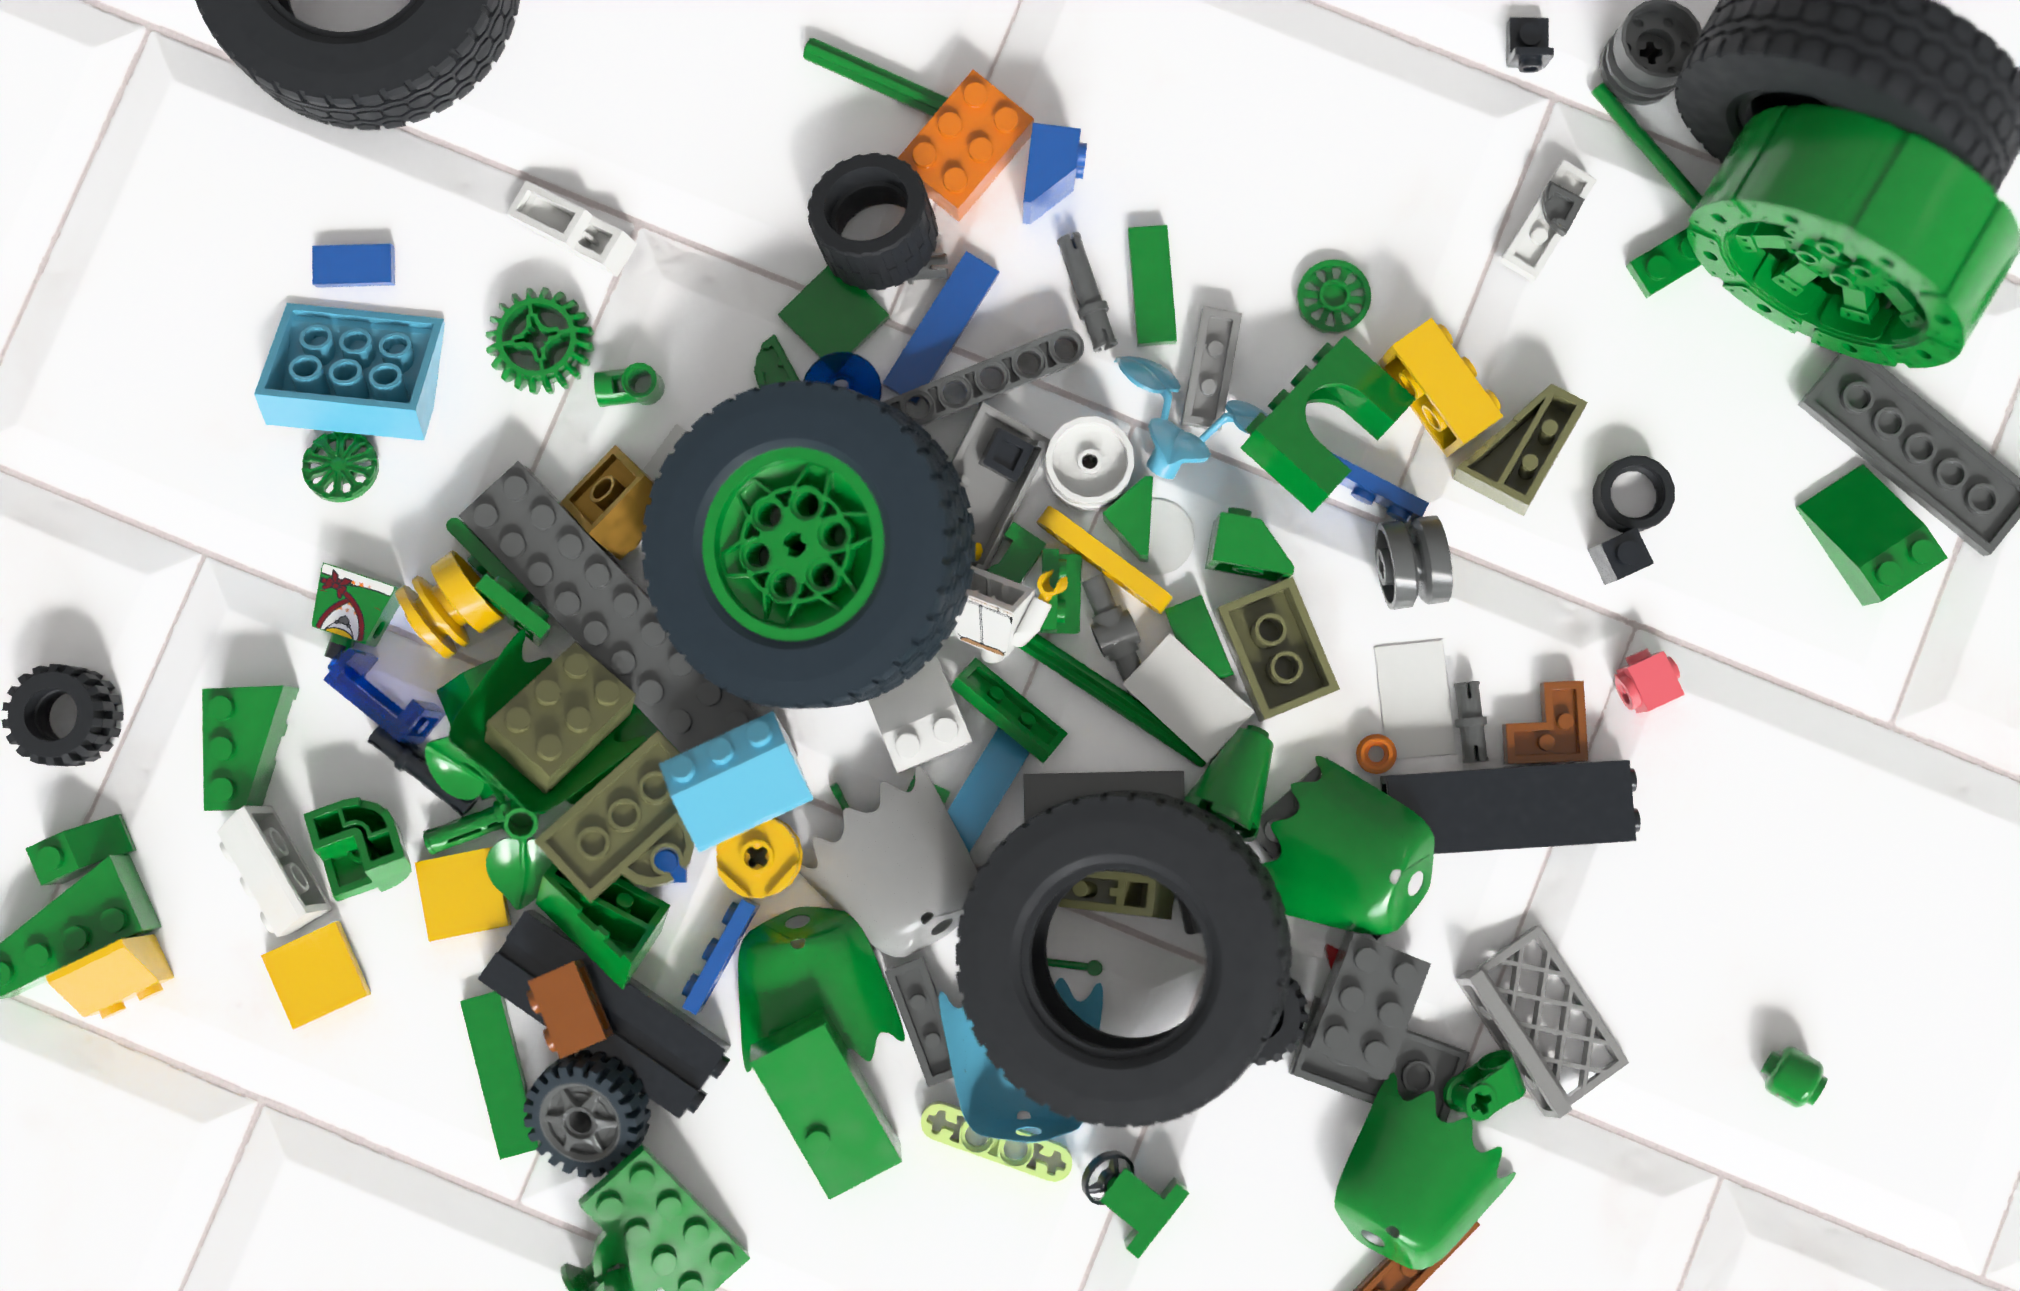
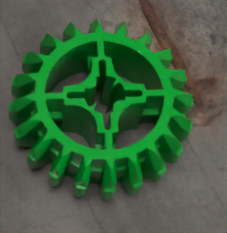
(522, 343)

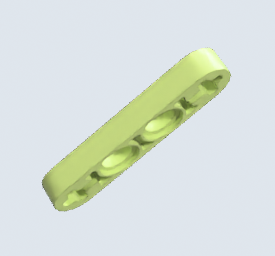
(994, 1148)

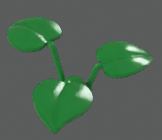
(512, 862)

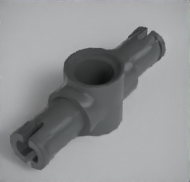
(1112, 627)

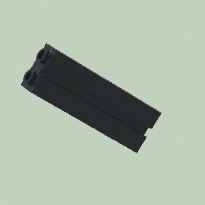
(1522, 805)
(650, 1036)

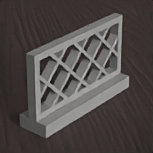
(1510, 1034)

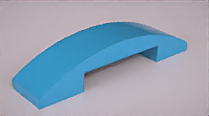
(986, 786)

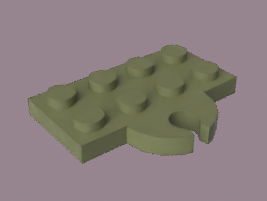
(621, 826)

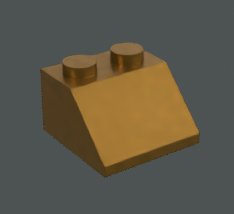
(612, 502)

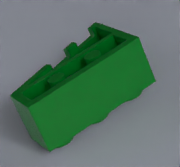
(241, 743)

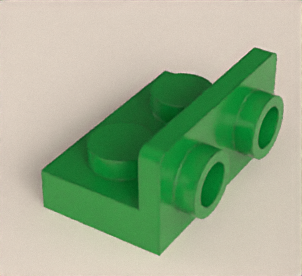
(1066, 606)

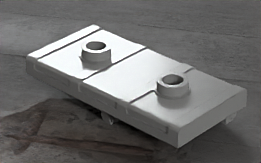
(991, 495)

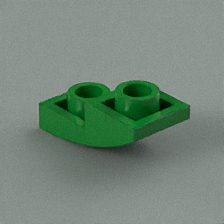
(1196, 631)

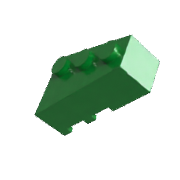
(612, 929)

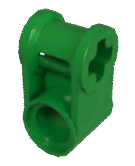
(1485, 1086)

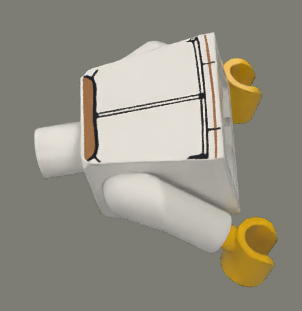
(1003, 612)

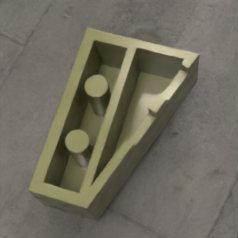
(1524, 451)

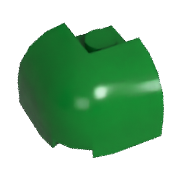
(358, 847)

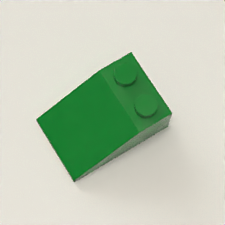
(1870, 535)

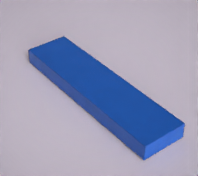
(942, 326)

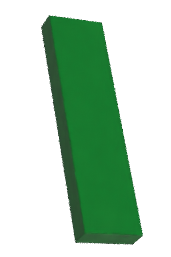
(499, 1072)

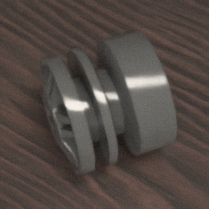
(1648, 51)

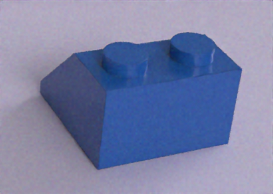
(1053, 165)

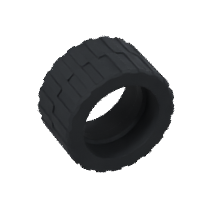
(862, 184)

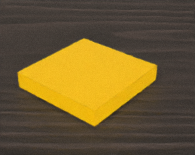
(460, 895)
(316, 975)

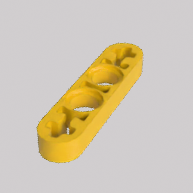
(1104, 560)

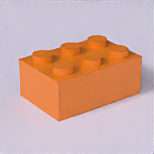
(967, 144)

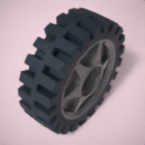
(614, 1108)

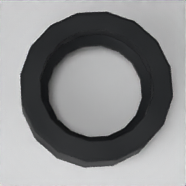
(1654, 472)

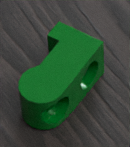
(1020, 556)

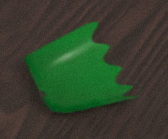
(498, 687)
(1343, 853)
(830, 971)
(1417, 1178)

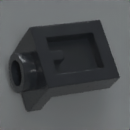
(1528, 44)

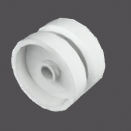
(1101, 443)

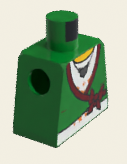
(352, 608)

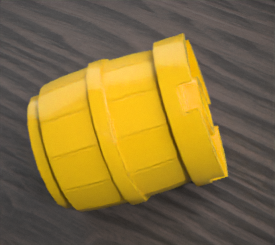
(783, 859)

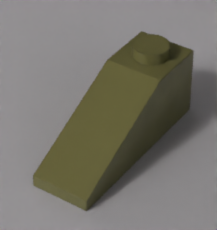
(1121, 894)

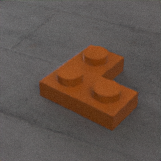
(1558, 736)

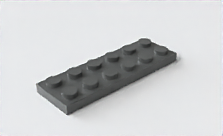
(1917, 450)

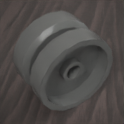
(1413, 562)

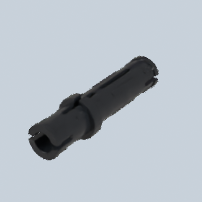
(410, 759)

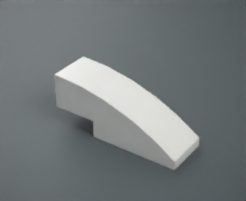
(572, 228)

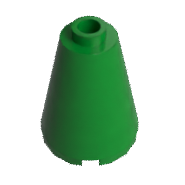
(1237, 781)

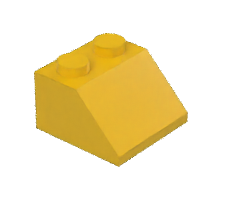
(113, 976)

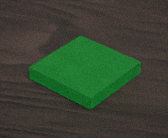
(833, 315)

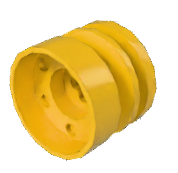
(443, 609)

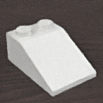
(920, 718)

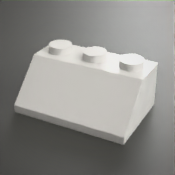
(272, 869)

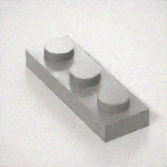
(1211, 367)

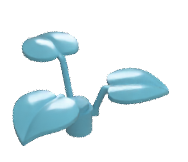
(1171, 443)

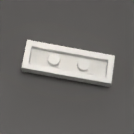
(1536, 238)

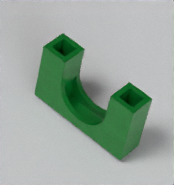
(1284, 440)

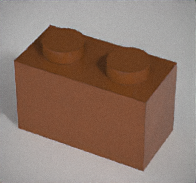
(569, 1009)

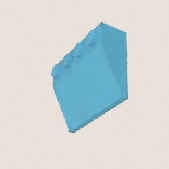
(352, 371)

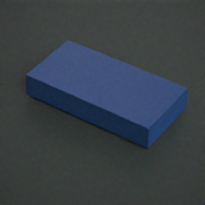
(353, 265)

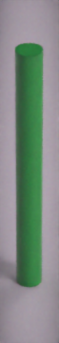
(1647, 145)

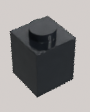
(1620, 556)

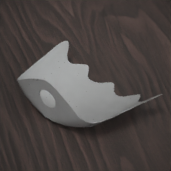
(896, 868)

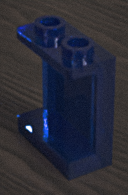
(348, 678)

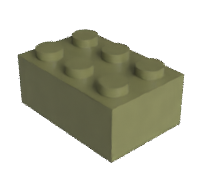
(1276, 649)
(559, 718)

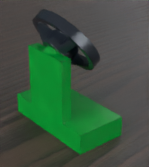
(1133, 1199)

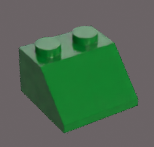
(1246, 548)

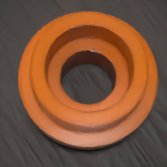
(1389, 753)

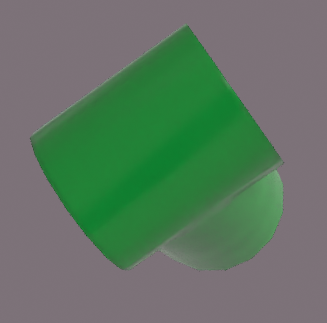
(608, 391)

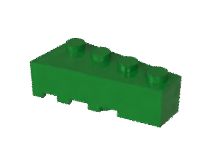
(85, 918)

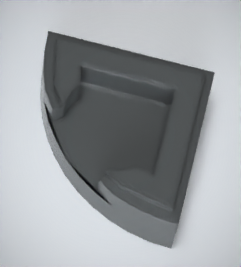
(1560, 207)

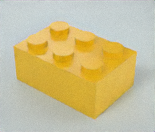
(1444, 384)

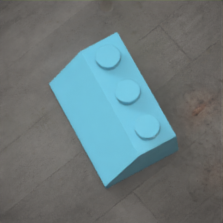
(736, 781)

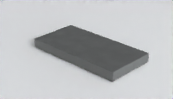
(1050, 789)
(1419, 1067)

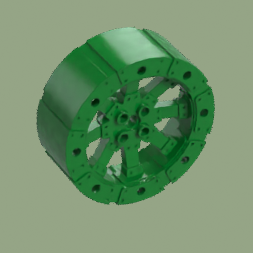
(1855, 235)

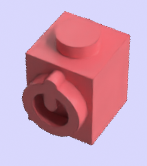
(1648, 681)

